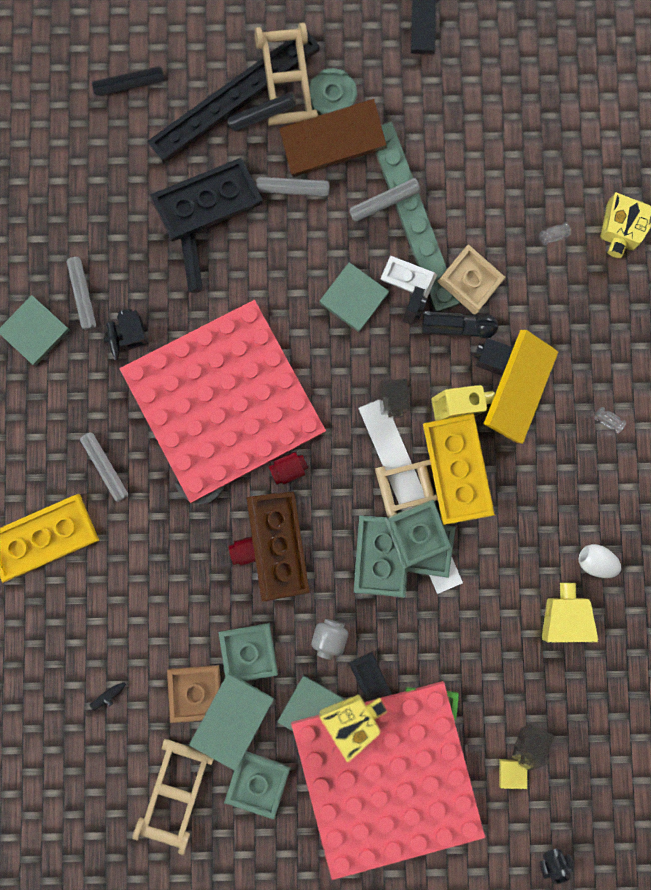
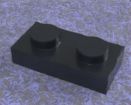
(415, 306)

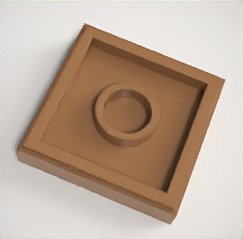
(192, 691)

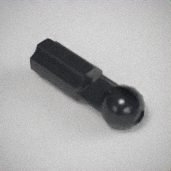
(459, 324)

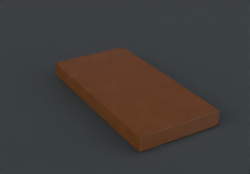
(333, 137)
(277, 545)

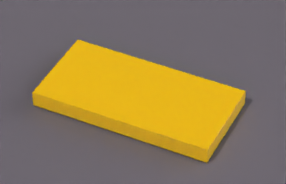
(521, 387)
(458, 469)
(45, 537)

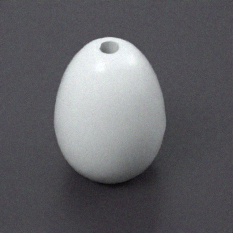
(599, 561)

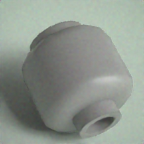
(329, 639)

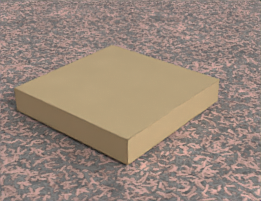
(471, 279)

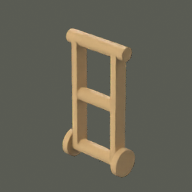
(300, 36)
(390, 507)
(142, 827)

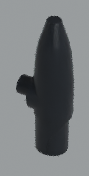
(112, 338)
(107, 696)

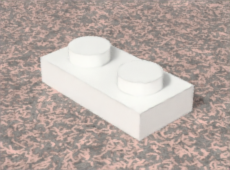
(408, 276)

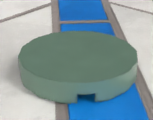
(332, 91)

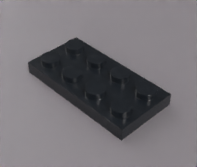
(206, 199)

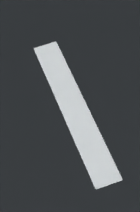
(404, 484)

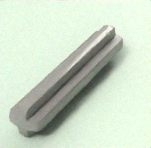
(292, 186)
(385, 199)
(81, 293)
(104, 466)

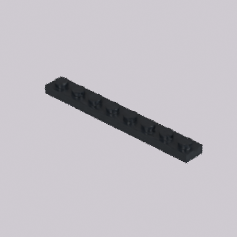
(227, 100)

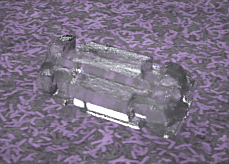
(555, 233)
(610, 420)

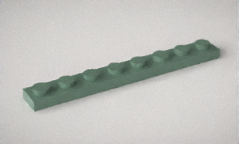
(414, 219)

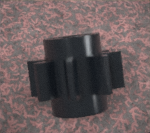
(556, 866)

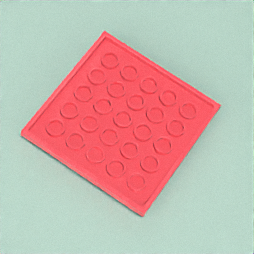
(222, 401)
(399, 793)

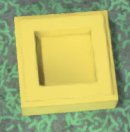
(512, 774)

